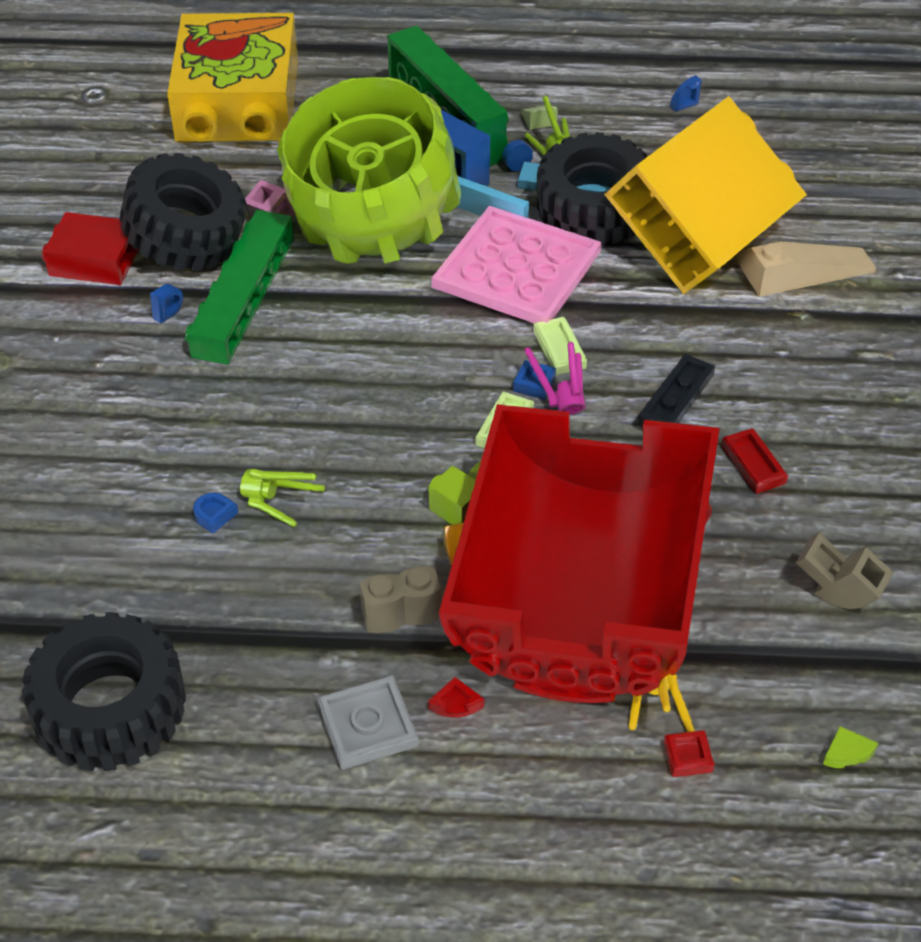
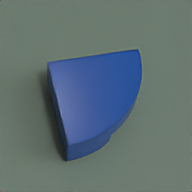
(686, 94)

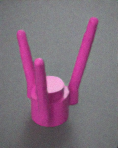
(570, 393)

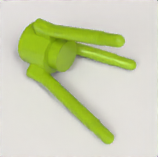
(553, 138)
(262, 485)

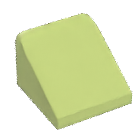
(537, 117)

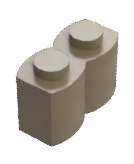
(400, 599)

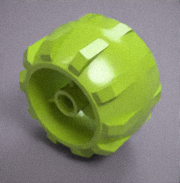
(387, 146)

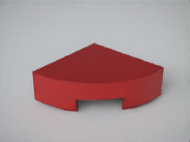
(456, 700)

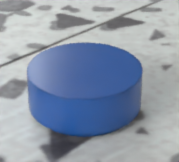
(516, 154)

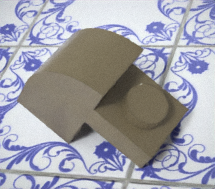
(841, 579)

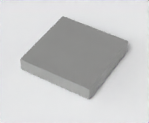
(367, 722)

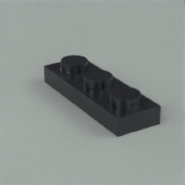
(678, 391)

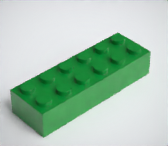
(432, 72)

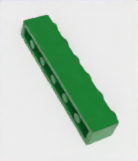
(240, 287)

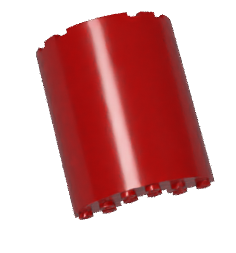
(580, 556)

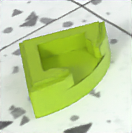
(849, 749)

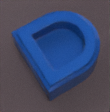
(165, 302)
(213, 511)

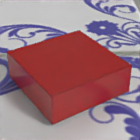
(688, 753)

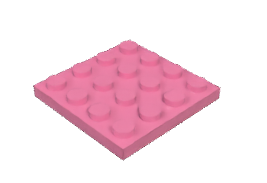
(516, 265)

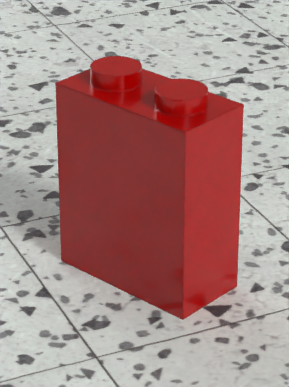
(89, 249)

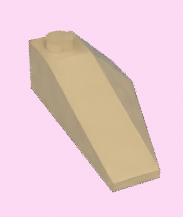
(799, 265)

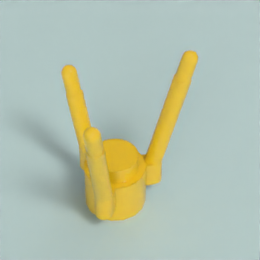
(668, 682)

